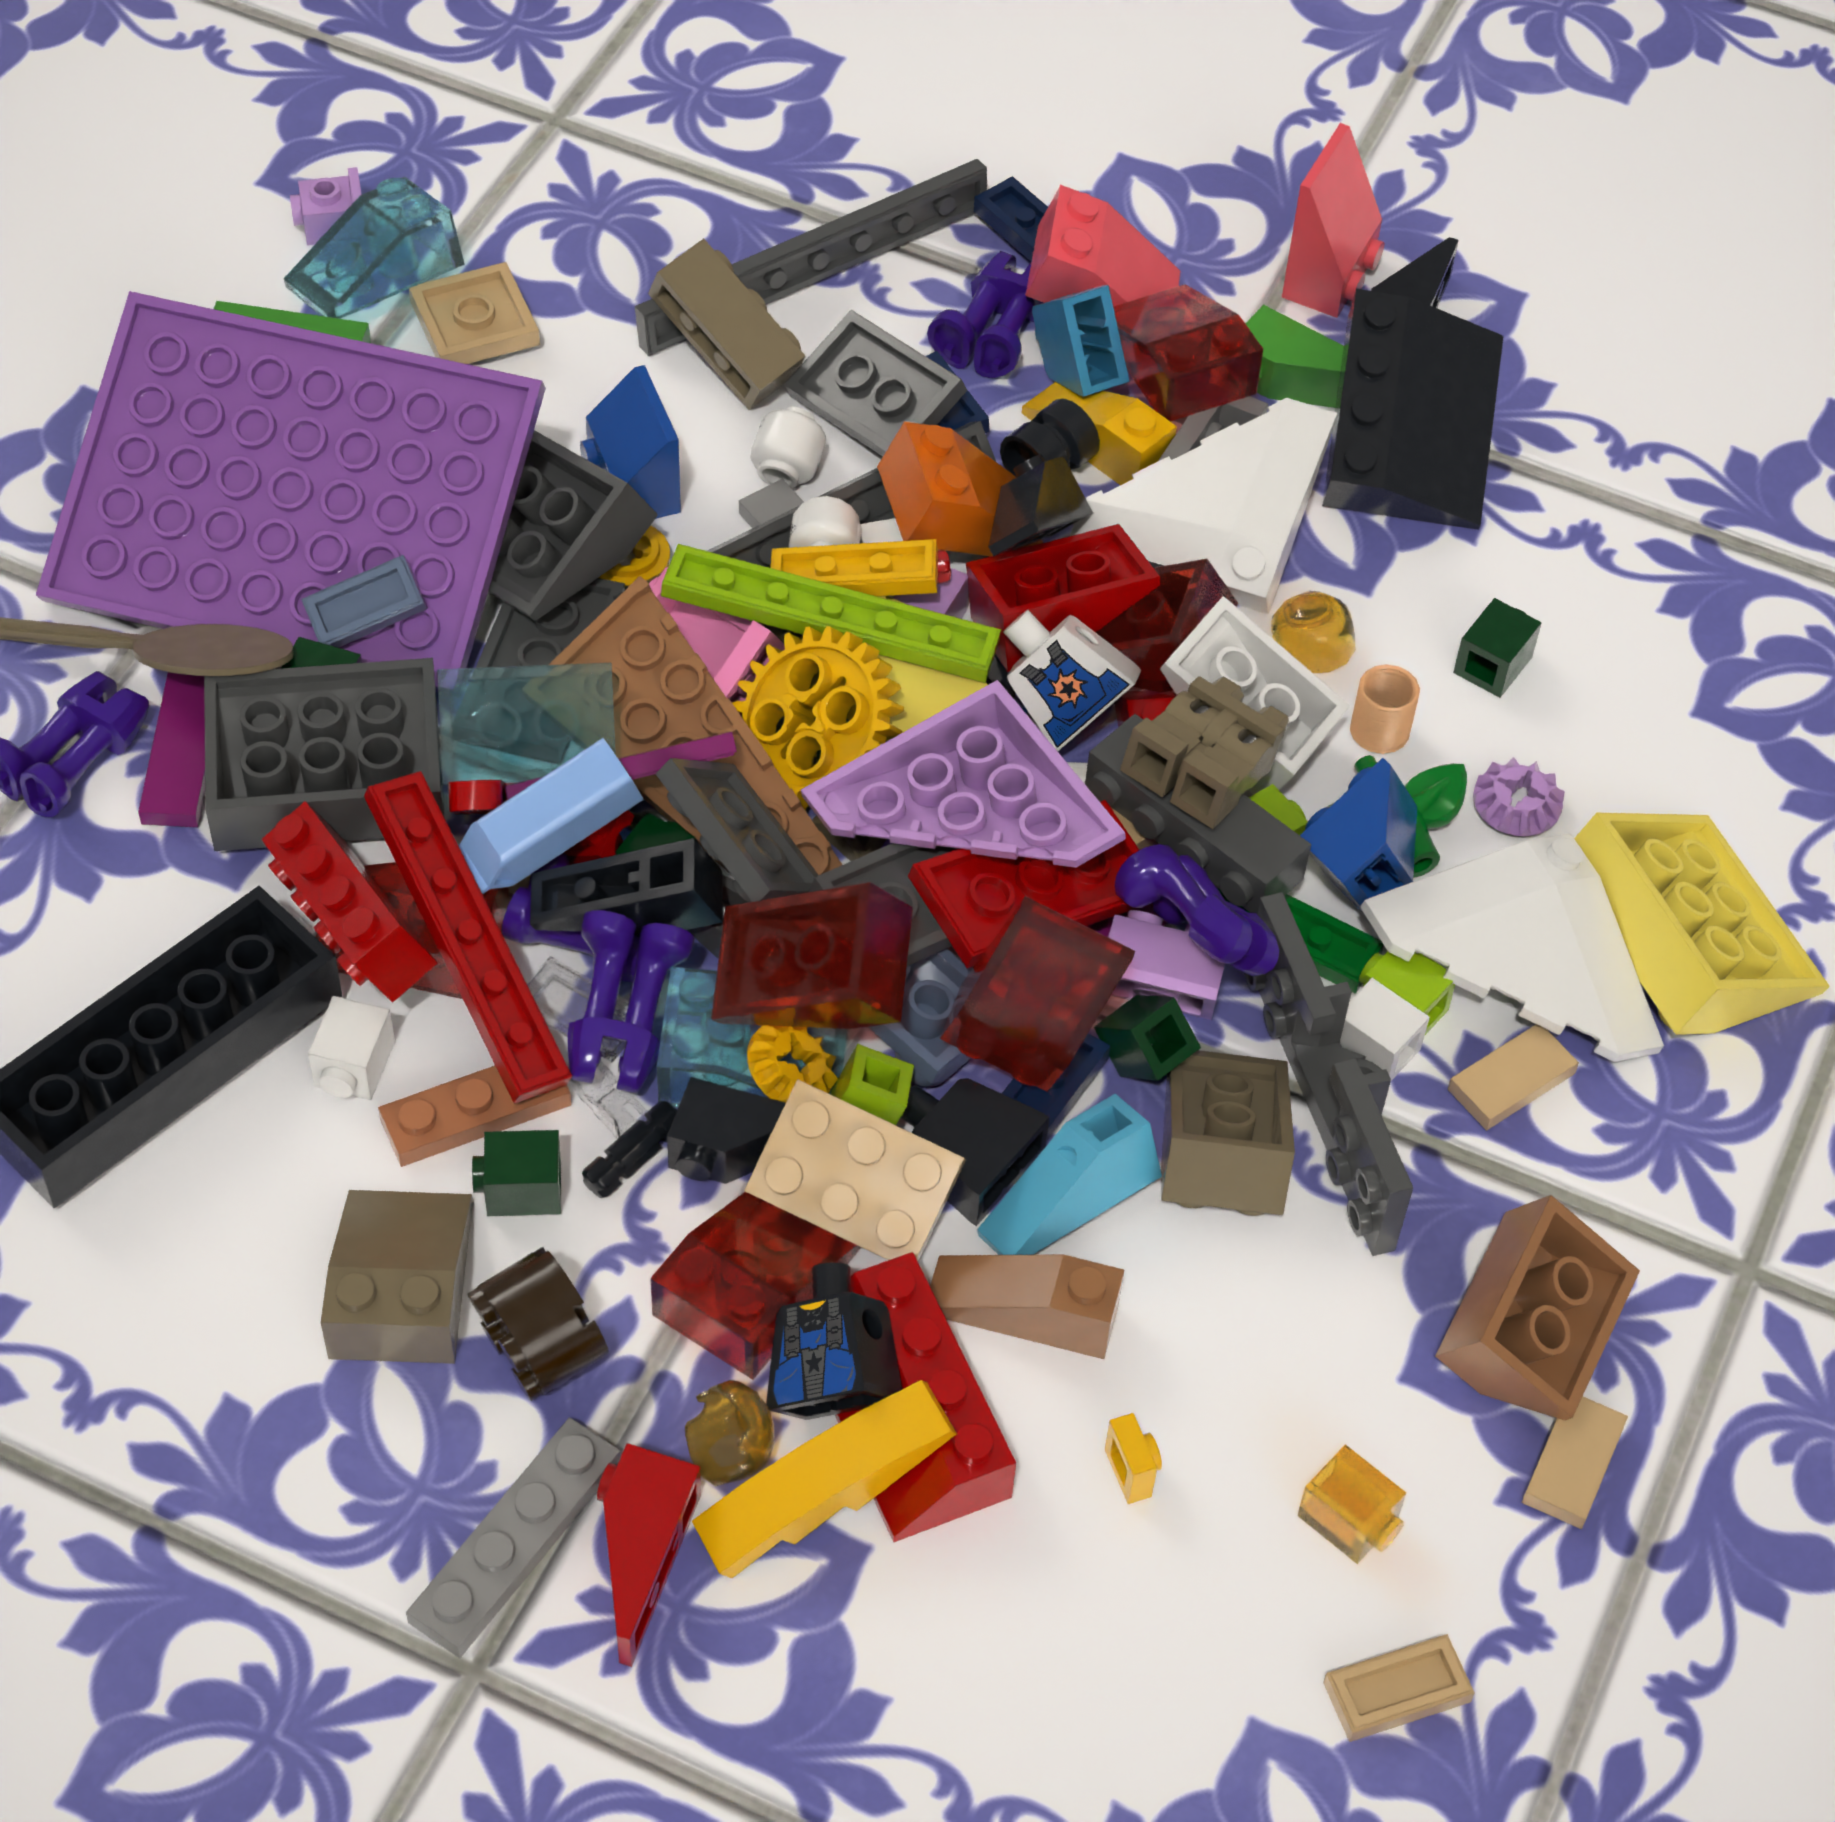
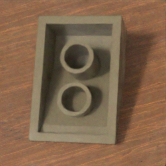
(1228, 1133)
(397, 1277)

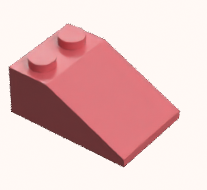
(1333, 229)
(1092, 245)

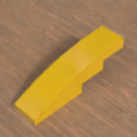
(823, 1475)

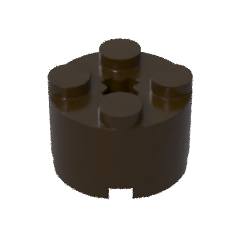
(538, 1323)

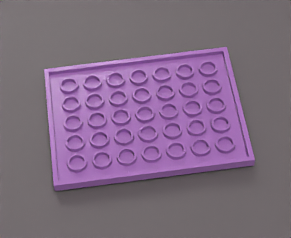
(277, 460)

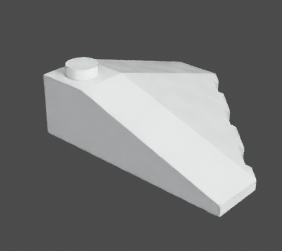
(1226, 500)
(1534, 931)

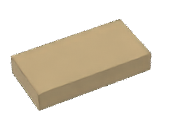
(1512, 1076)
(1575, 1462)
(1398, 1687)

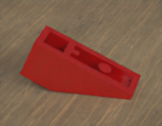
(646, 1518)

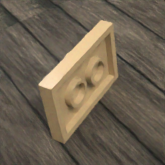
(854, 1174)

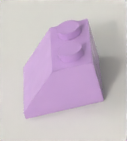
(1166, 964)

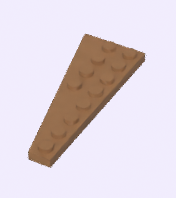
(670, 699)

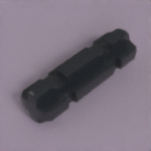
(629, 1150)

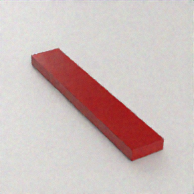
(467, 937)

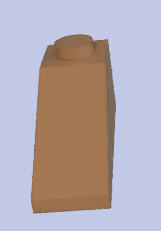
(1032, 1297)

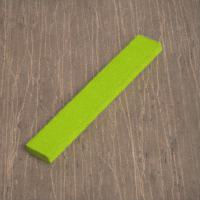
(802, 602)

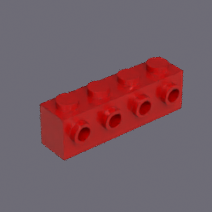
(348, 902)

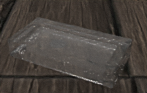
(563, 997)

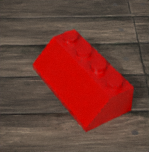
(974, 1465)

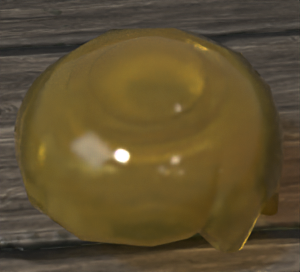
(1315, 630)
(731, 1433)

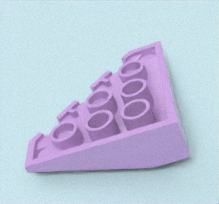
(969, 782)

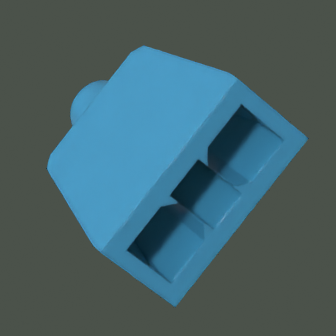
(1081, 336)

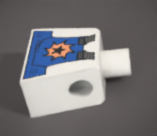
(1066, 675)

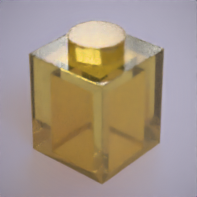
(1353, 1505)

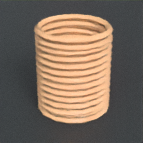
(1384, 708)

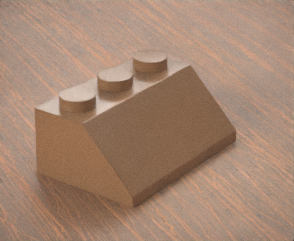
(1538, 1310)

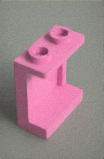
(721, 641)

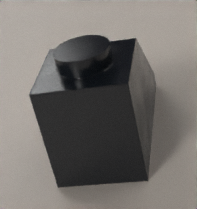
(720, 1131)

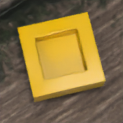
(1132, 1457)

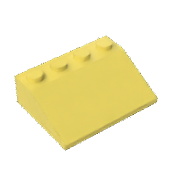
(1696, 922)

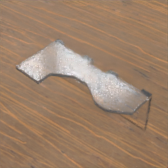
(608, 1102)

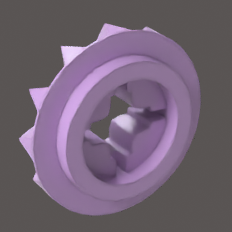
(1529, 817)

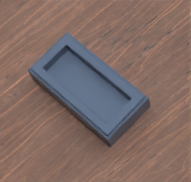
(364, 603)

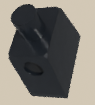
(985, 1128)

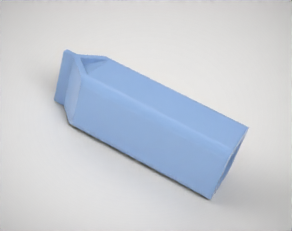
(548, 817)

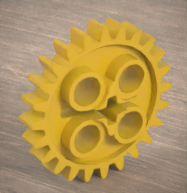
(785, 690)

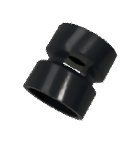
(1054, 432)

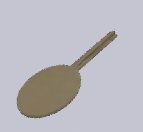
(177, 649)

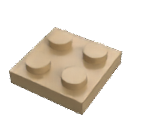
(474, 315)

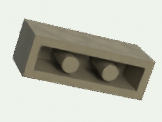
(726, 323)

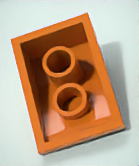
(942, 488)

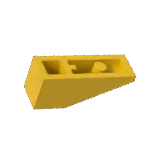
(1128, 429)

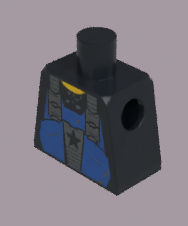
(831, 1350)

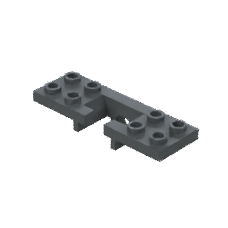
(1337, 1084)

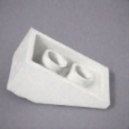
(1268, 675)

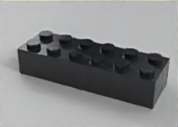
(160, 1043)

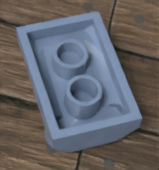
(927, 1002)

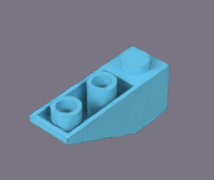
(1075, 1178)

